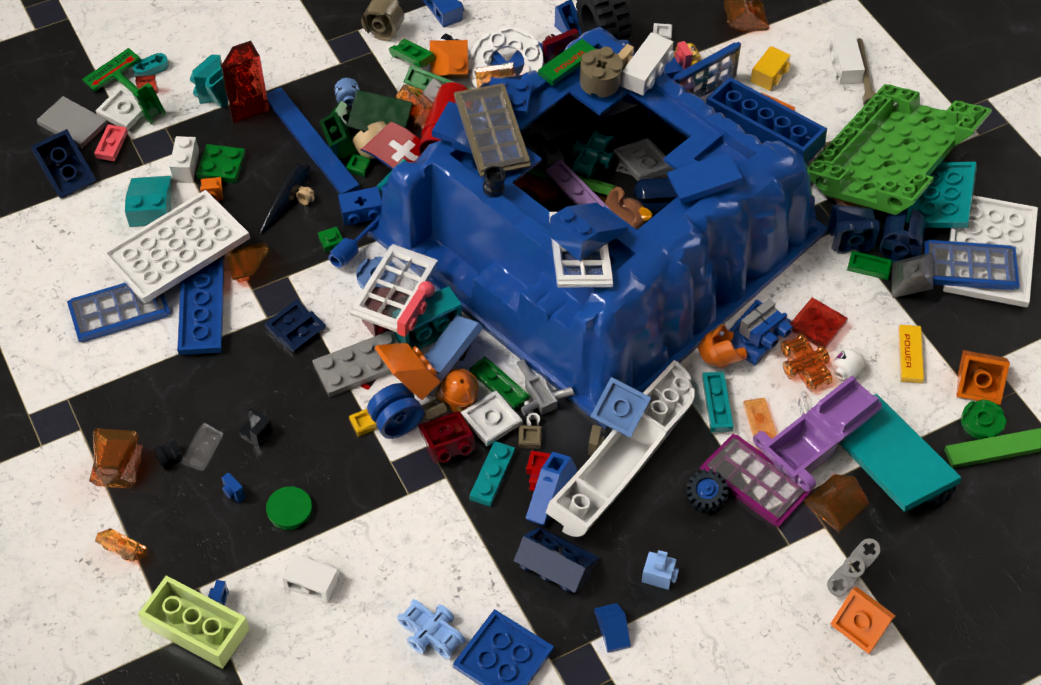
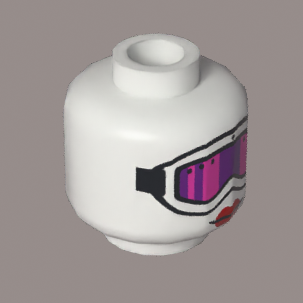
(848, 363)

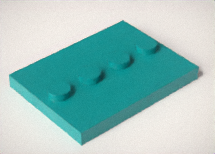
(949, 197)

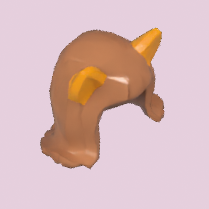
(628, 208)

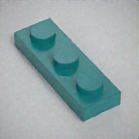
(717, 402)
(492, 474)

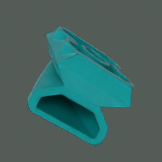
(209, 82)

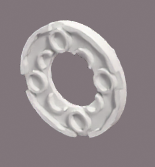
(504, 38)

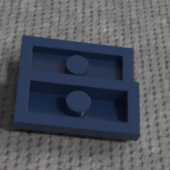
(294, 325)

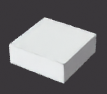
(663, 30)

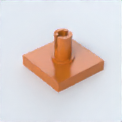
(862, 620)

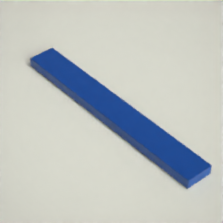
(311, 142)

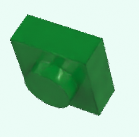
(329, 238)

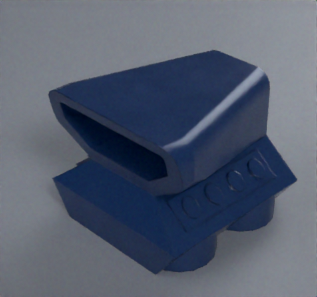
(853, 229)

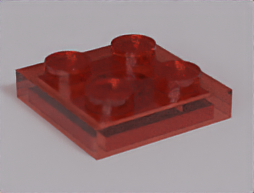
(818, 323)

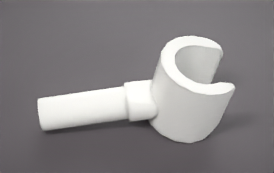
(532, 416)

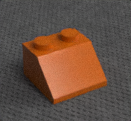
(982, 376)

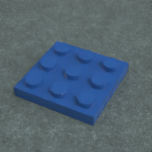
(503, 653)

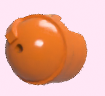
(718, 349)
(458, 394)

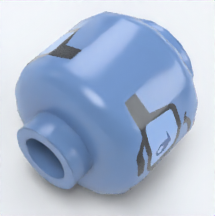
(346, 90)

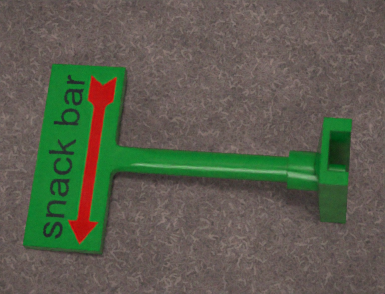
(113, 69)

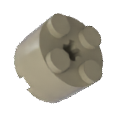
(383, 19)
(601, 72)

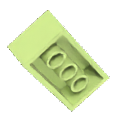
(194, 621)

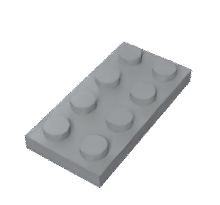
(353, 365)

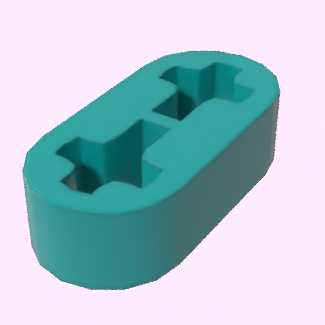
(151, 65)

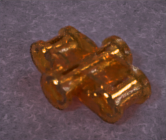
(806, 362)

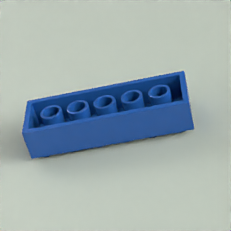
(767, 118)

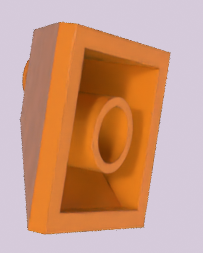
(450, 58)

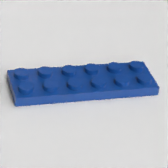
(202, 310)

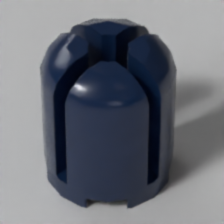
(654, 188)
(895, 236)

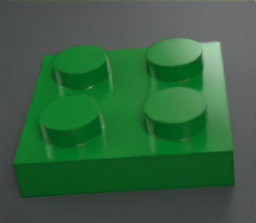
(221, 162)

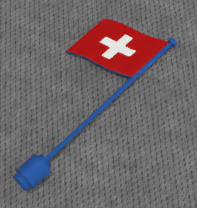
(389, 147)

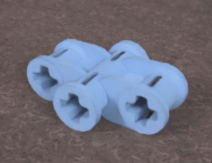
(430, 629)

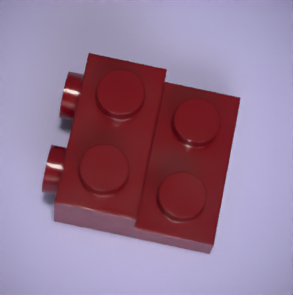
(447, 437)

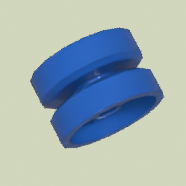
(395, 410)

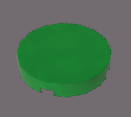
(983, 419)
(289, 508)

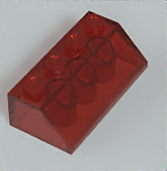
(244, 82)

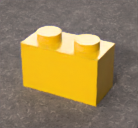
(770, 68)

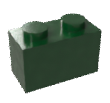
(338, 136)

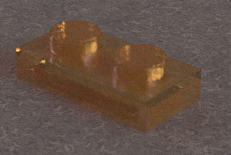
(120, 544)

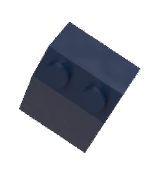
(63, 163)

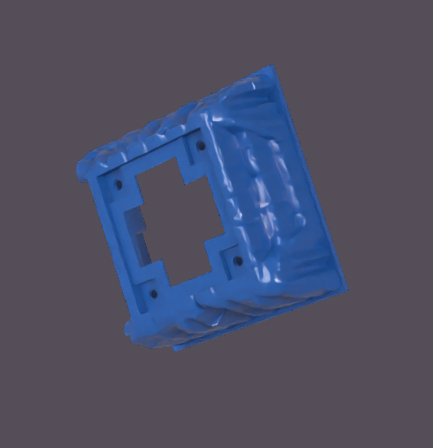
(669, 277)

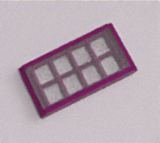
(756, 480)

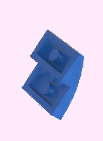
(451, 129)

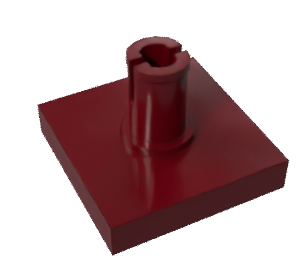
(557, 44)

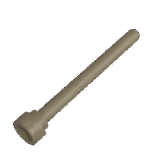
(869, 93)

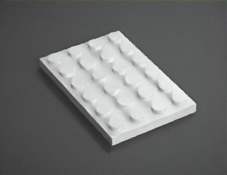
(1001, 224)
(175, 246)

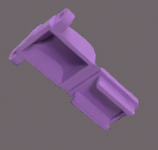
(814, 435)

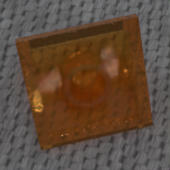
(421, 106)
(838, 500)

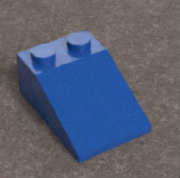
(584, 228)

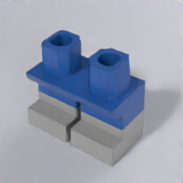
(763, 324)

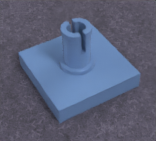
(620, 407)

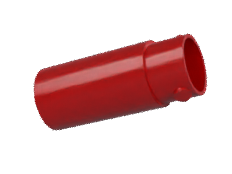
(443, 96)

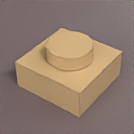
(626, 54)

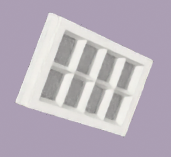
(589, 272)
(393, 286)

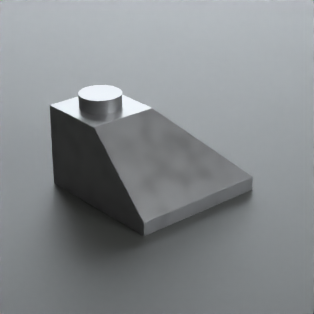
(912, 275)

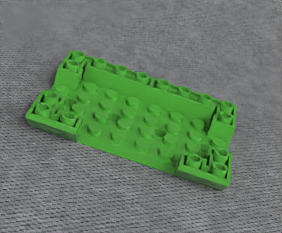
(892, 149)

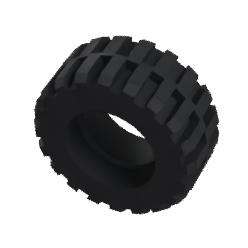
(607, 14)

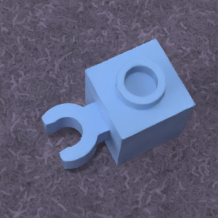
(660, 570)

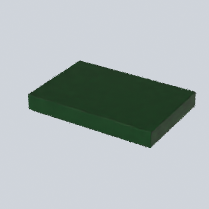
(375, 108)

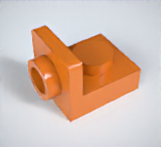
(213, 187)

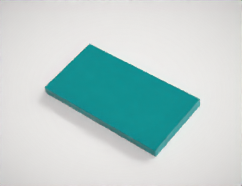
(899, 459)

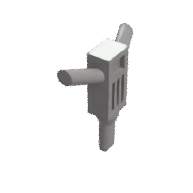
(540, 392)

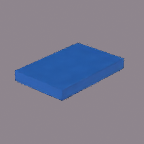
(705, 177)
(754, 353)

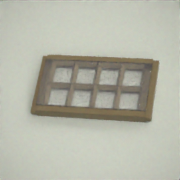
(492, 128)

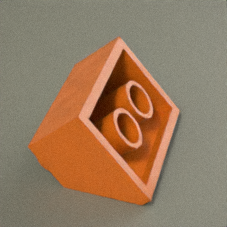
(409, 367)

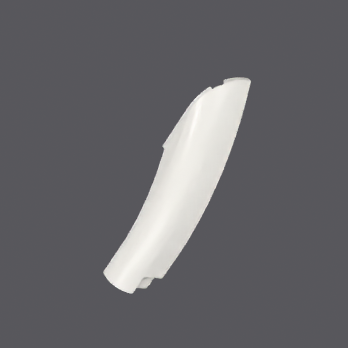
(620, 457)

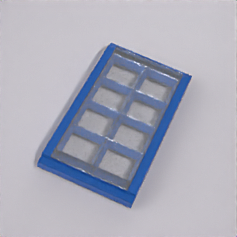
(710, 72)
(973, 264)
(113, 311)

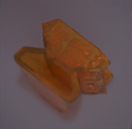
(115, 458)

